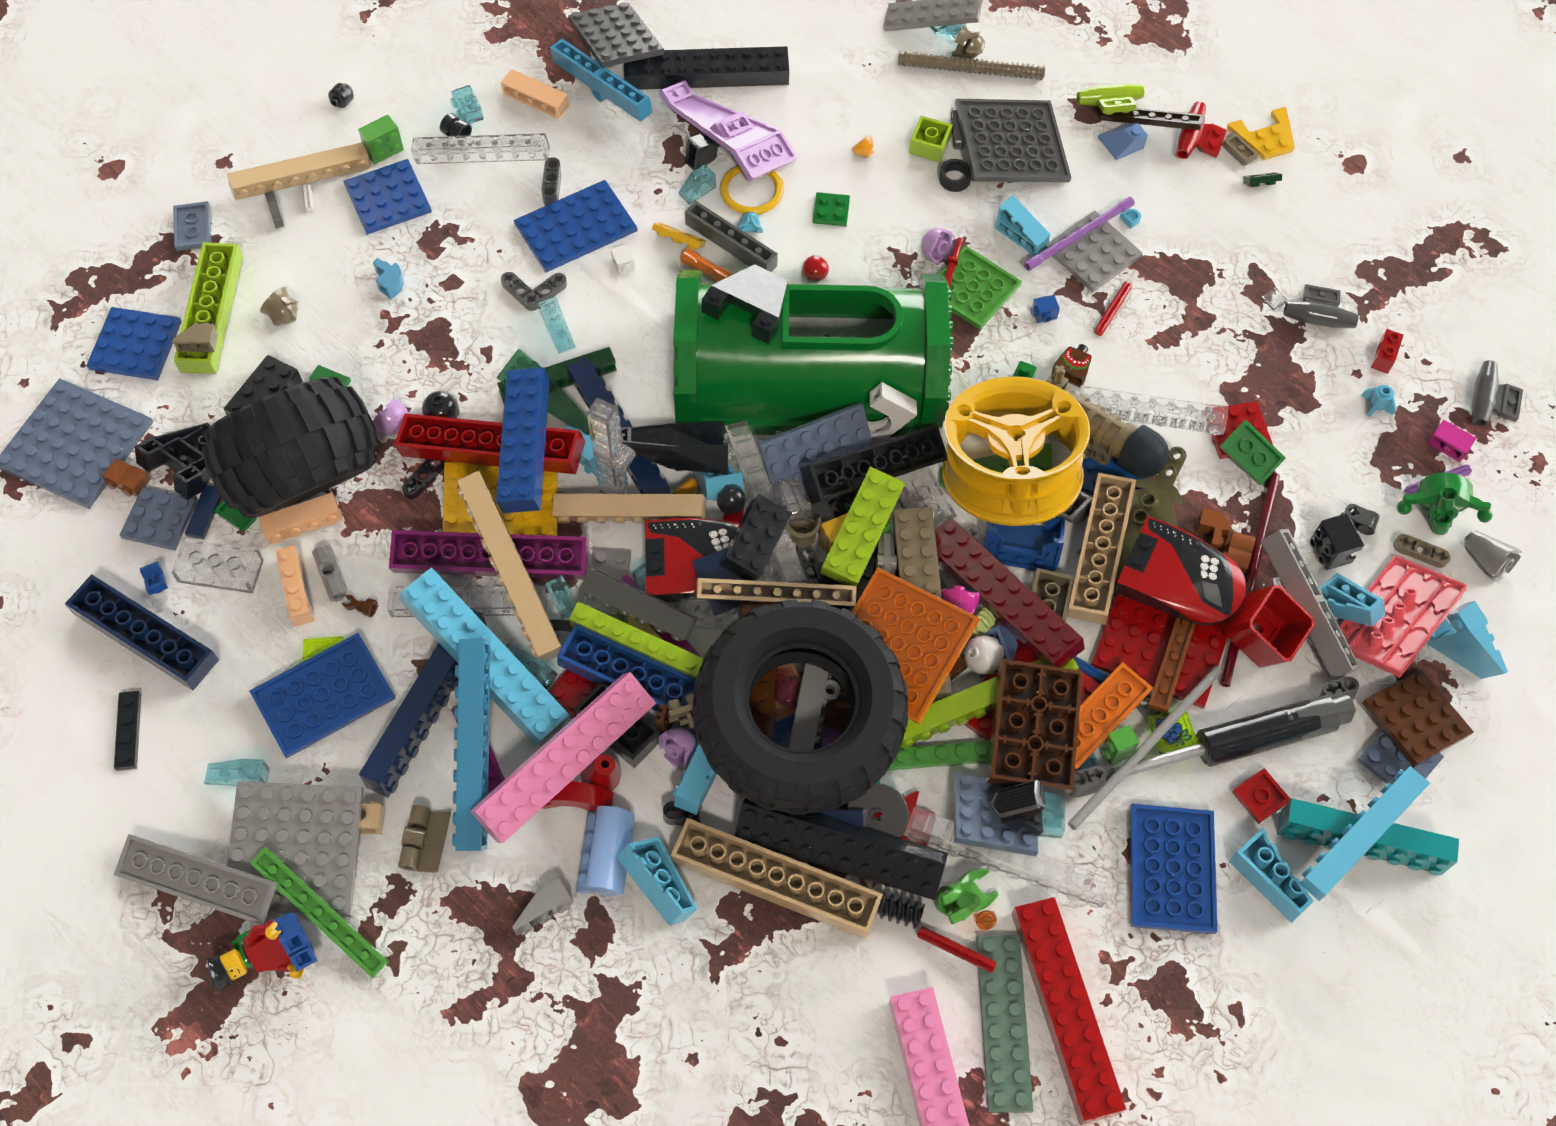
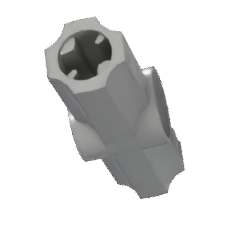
(886, 557)
(331, 582)

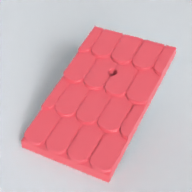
(1414, 609)

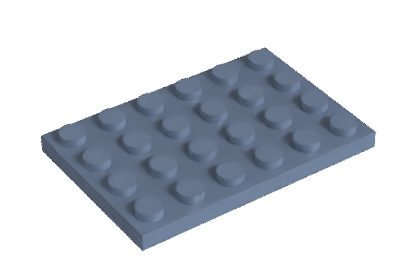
(814, 442)

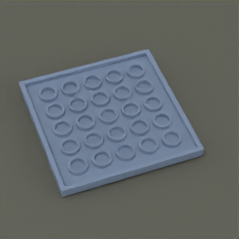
(73, 442)

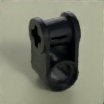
(681, 817)

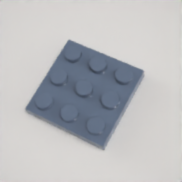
(158, 518)
(1387, 760)

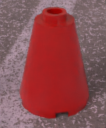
(602, 772)

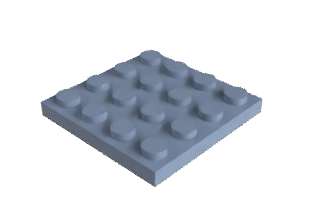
(977, 823)

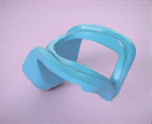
(750, 223)

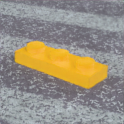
(678, 236)

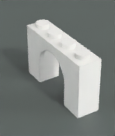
(896, 406)

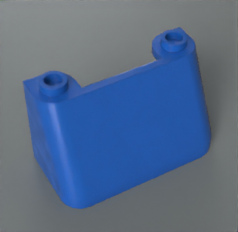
(1027, 545)

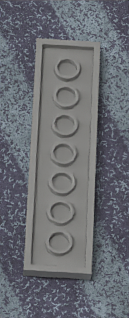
(196, 879)

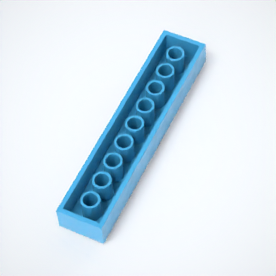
(472, 742)

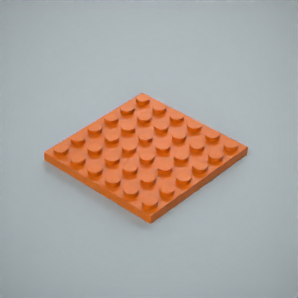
(920, 631)

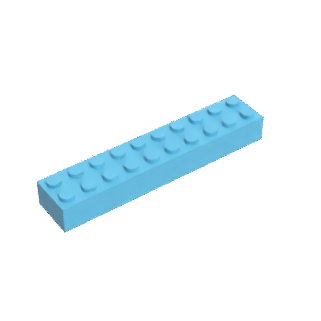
(510, 682)

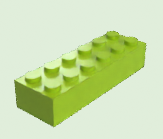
(862, 528)

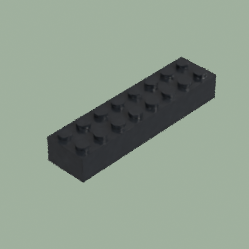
(894, 457)

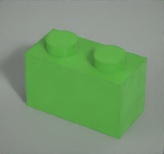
(1119, 745)

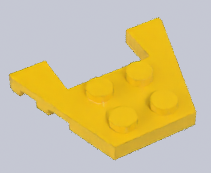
(1271, 140)

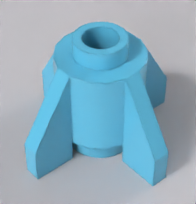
(1380, 398)

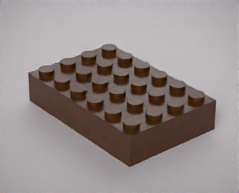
(1035, 726)

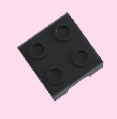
(1336, 541)

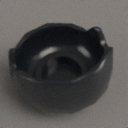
(731, 499)

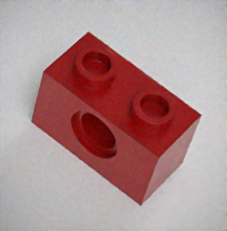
(1387, 351)

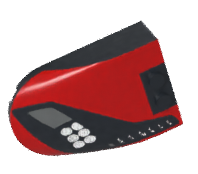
(672, 548)
(1181, 575)

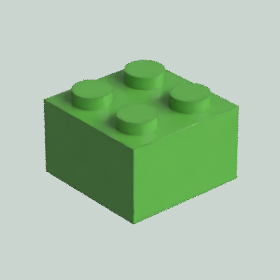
(381, 139)

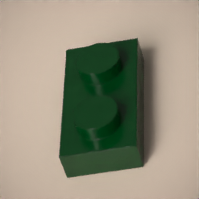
(1268, 178)

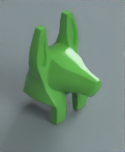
(964, 897)

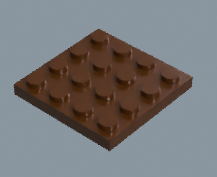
(1417, 718)

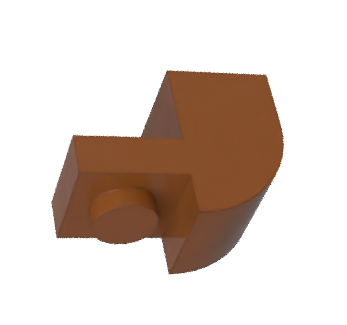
(1214, 525)

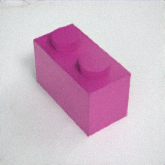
(1452, 440)

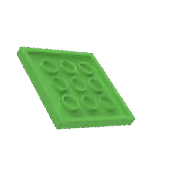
(979, 287)

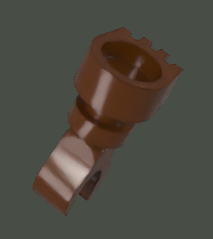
(367, 607)

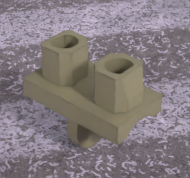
(682, 714)

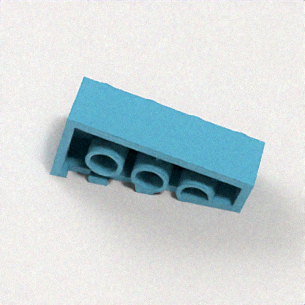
(694, 783)
(658, 879)

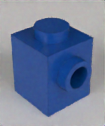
(1045, 309)

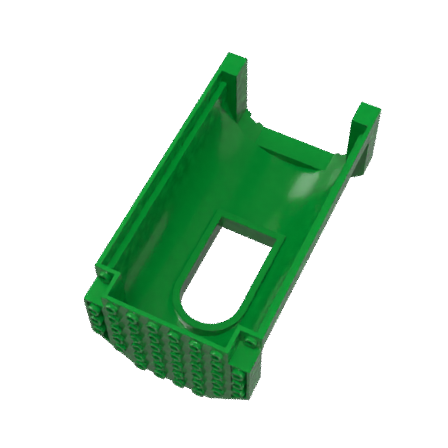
(795, 380)

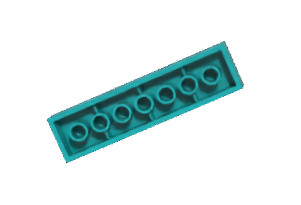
(1397, 845)

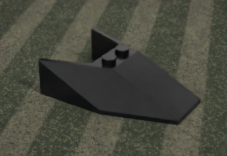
(681, 445)

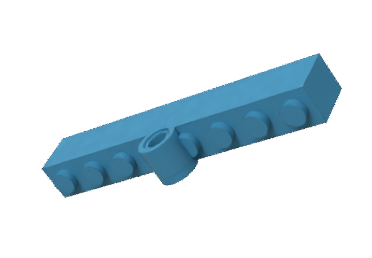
(601, 80)

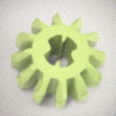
(985, 623)

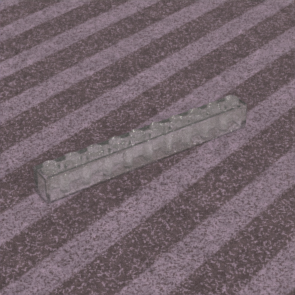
(1038, 870)

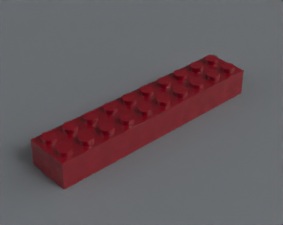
(1006, 596)

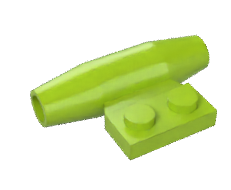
(1112, 97)

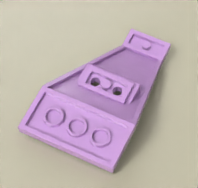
(753, 143)

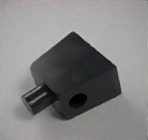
(700, 151)

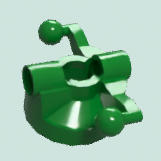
(1443, 498)

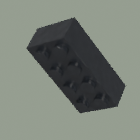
(266, 380)
(755, 538)
(633, 743)

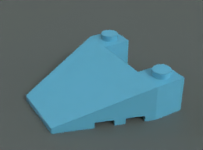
(1469, 642)

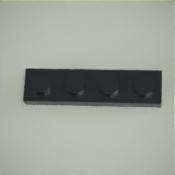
(127, 730)

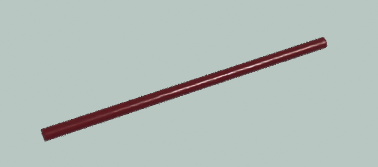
(1252, 569)

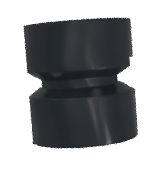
(453, 126)

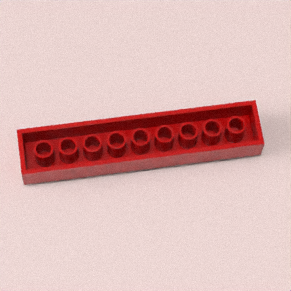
(479, 442)
(1068, 1011)

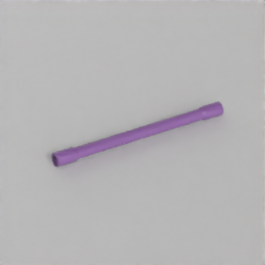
(1119, 208)

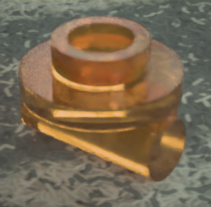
(985, 919)

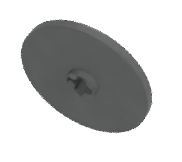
(890, 803)

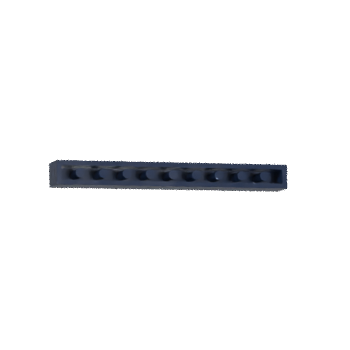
(591, 386)

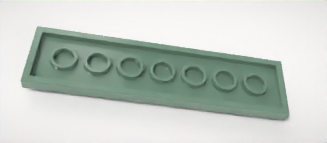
(1005, 1026)

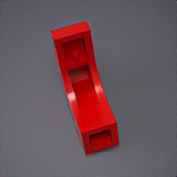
(582, 796)

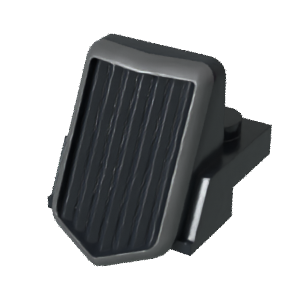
(1021, 806)

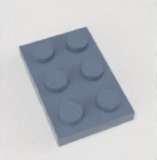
(191, 225)

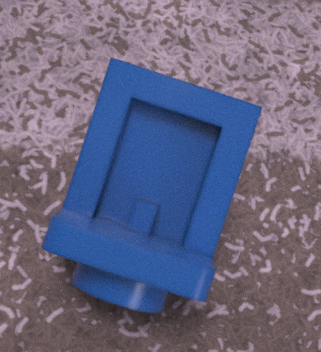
(153, 578)

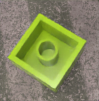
(930, 138)

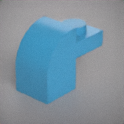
(390, 279)

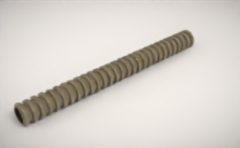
(972, 65)

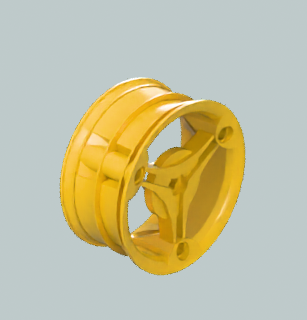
(1014, 420)

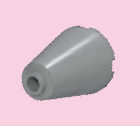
(1492, 554)

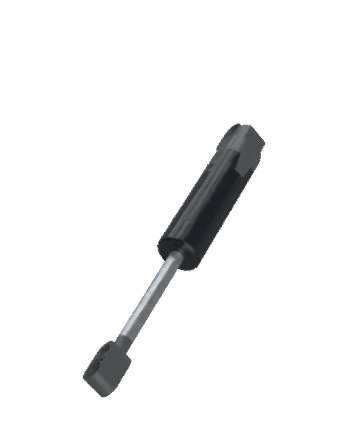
(1248, 734)

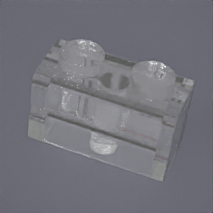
(792, 498)

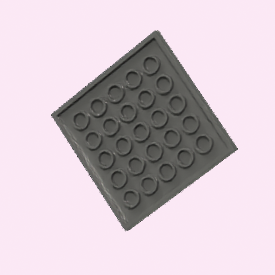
(1012, 140)

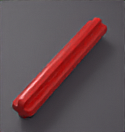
(1113, 308)
(956, 949)

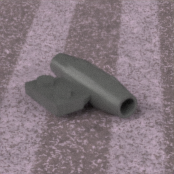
(1321, 308)
(1492, 397)

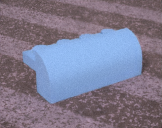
(606, 835)

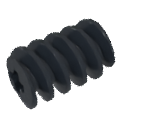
(901, 911)

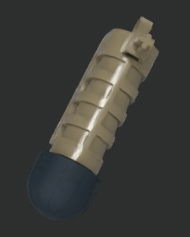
(1138, 450)

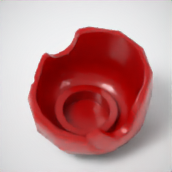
(815, 268)

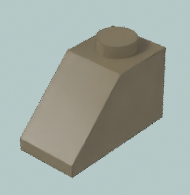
(197, 338)

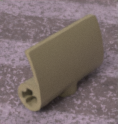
(424, 840)

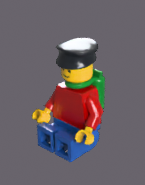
(269, 947)

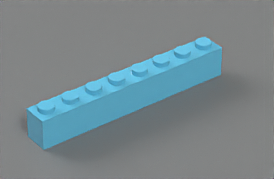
(1364, 833)

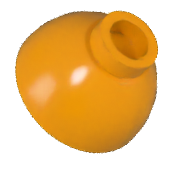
(864, 147)
(689, 486)

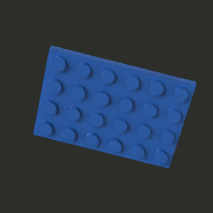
(575, 226)
(322, 695)
(1173, 869)

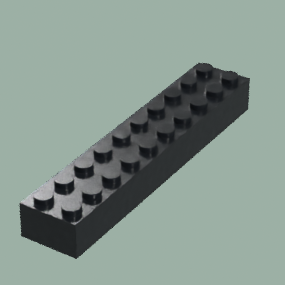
(711, 68)
(845, 848)

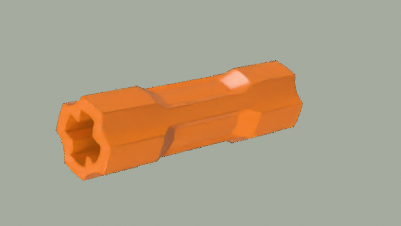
(695, 261)

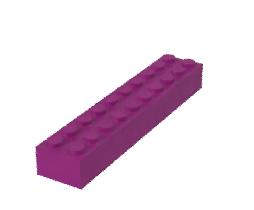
(464, 554)

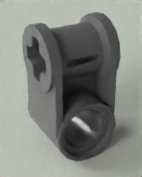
(1363, 519)

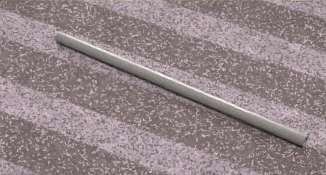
(1144, 748)

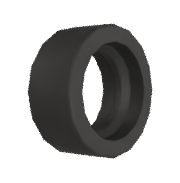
(955, 165)

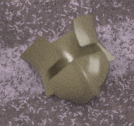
(969, 43)
(280, 307)
(804, 531)

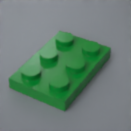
(1252, 452)

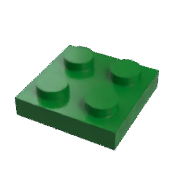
(831, 209)

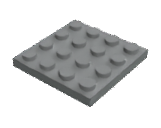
(1096, 255)

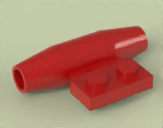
(1208, 139)

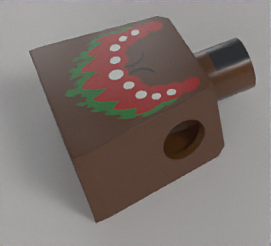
(1075, 363)

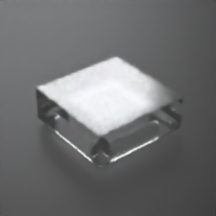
(1274, 299)

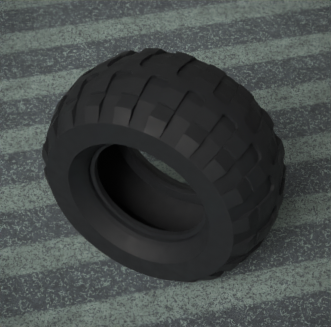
(786, 777)

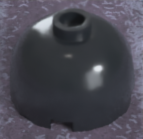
(440, 405)

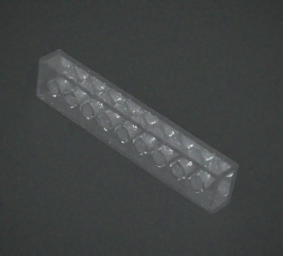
(746, 459)

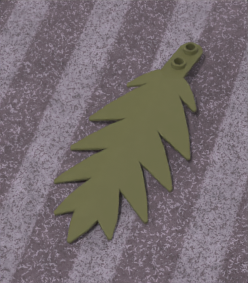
(1152, 501)

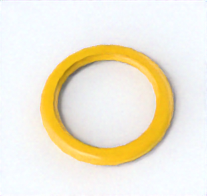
(745, 209)

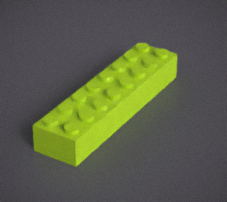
(210, 302)

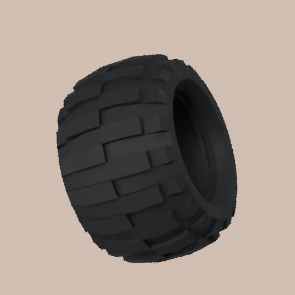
(290, 446)

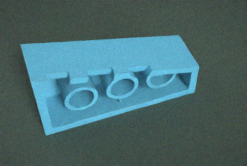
(1271, 876)

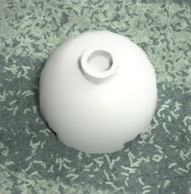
(983, 654)

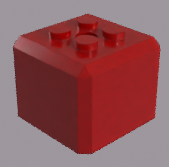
(1280, 624)

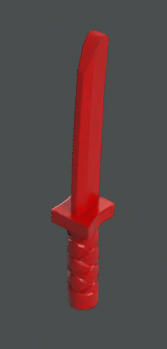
(953, 260)

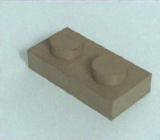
(1240, 149)

